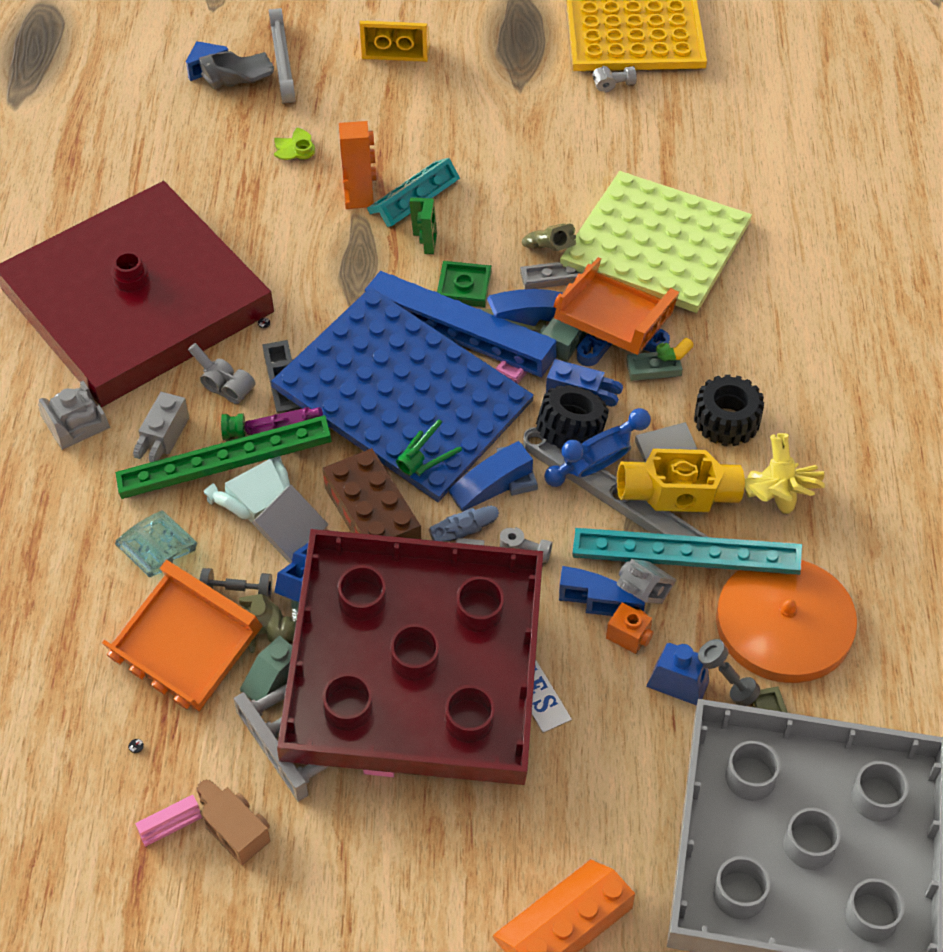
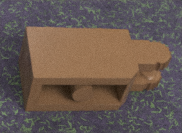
(232, 821)

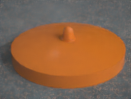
(787, 623)

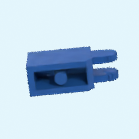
(566, 373)

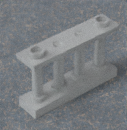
(266, 736)

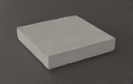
(288, 522)

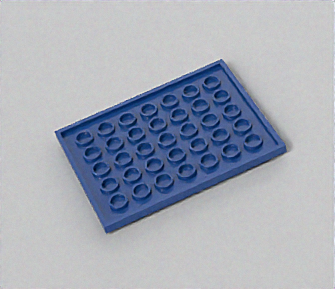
(393, 375)

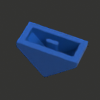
(199, 50)

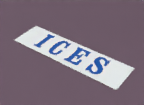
(546, 705)

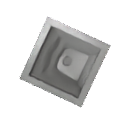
(73, 416)

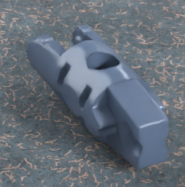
(463, 524)

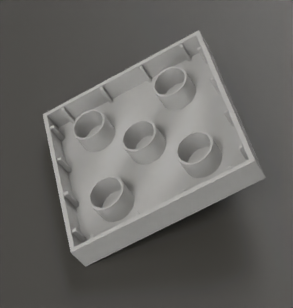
(808, 836)

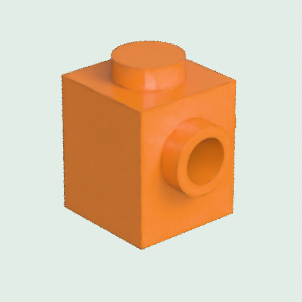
(629, 628)

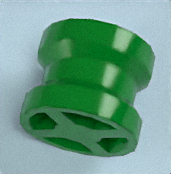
(233, 426)

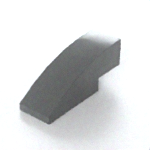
(277, 357)

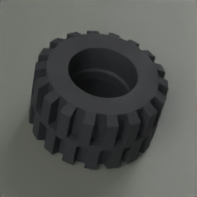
(730, 394)
(570, 415)

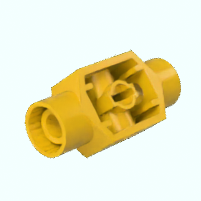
(680, 481)

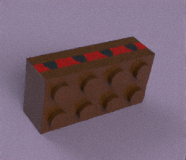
(369, 497)

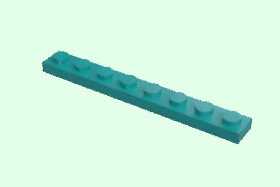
(688, 550)

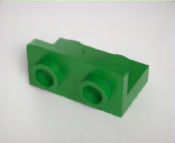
(424, 222)

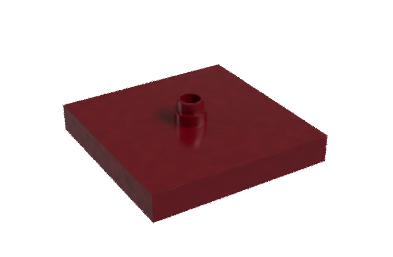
(134, 291)
(413, 658)

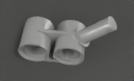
(220, 377)

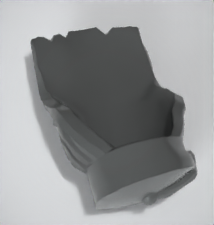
(229, 69)

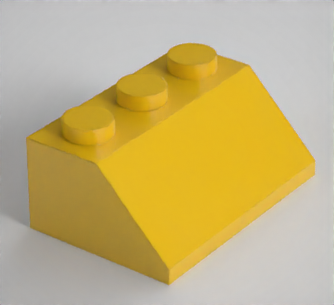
(394, 41)

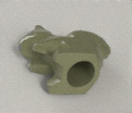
(554, 237)
(270, 618)

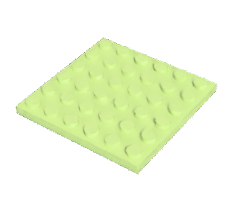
(658, 239)

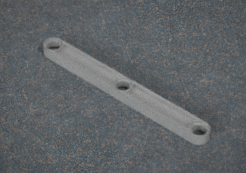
(604, 485)

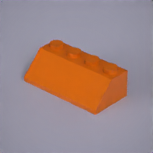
(570, 913)

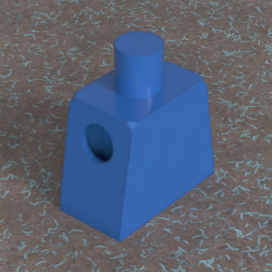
(679, 674)

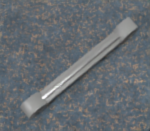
(282, 56)

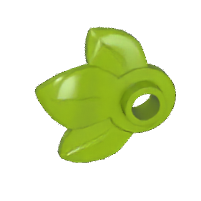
(296, 147)

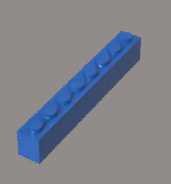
(470, 325)

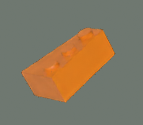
(356, 163)

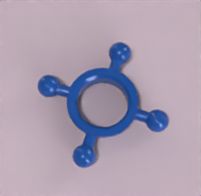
(597, 451)

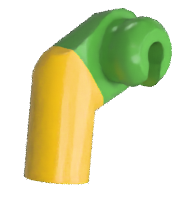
(666, 353)

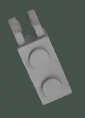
(162, 426)
(645, 581)

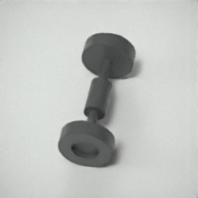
(264, 586)
(713, 655)

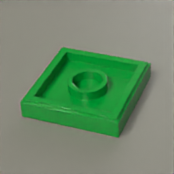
(465, 282)

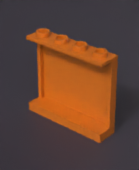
(613, 309)
(184, 638)

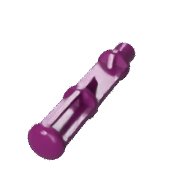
(279, 420)

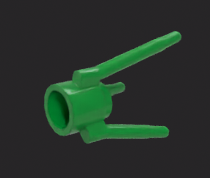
(412, 458)

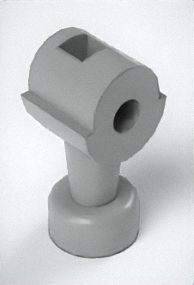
(606, 80)
(515, 539)

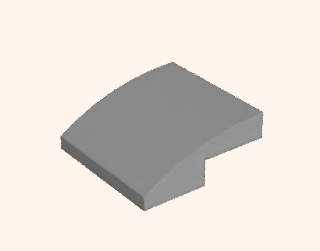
(670, 437)

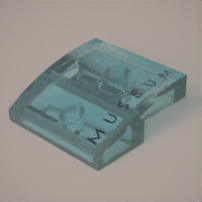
(155, 541)

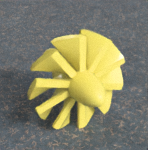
(782, 479)

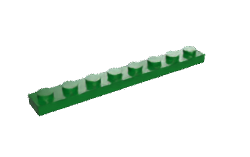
(223, 457)

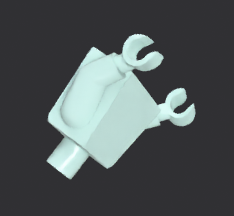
(252, 490)

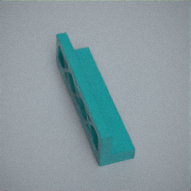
(424, 184)

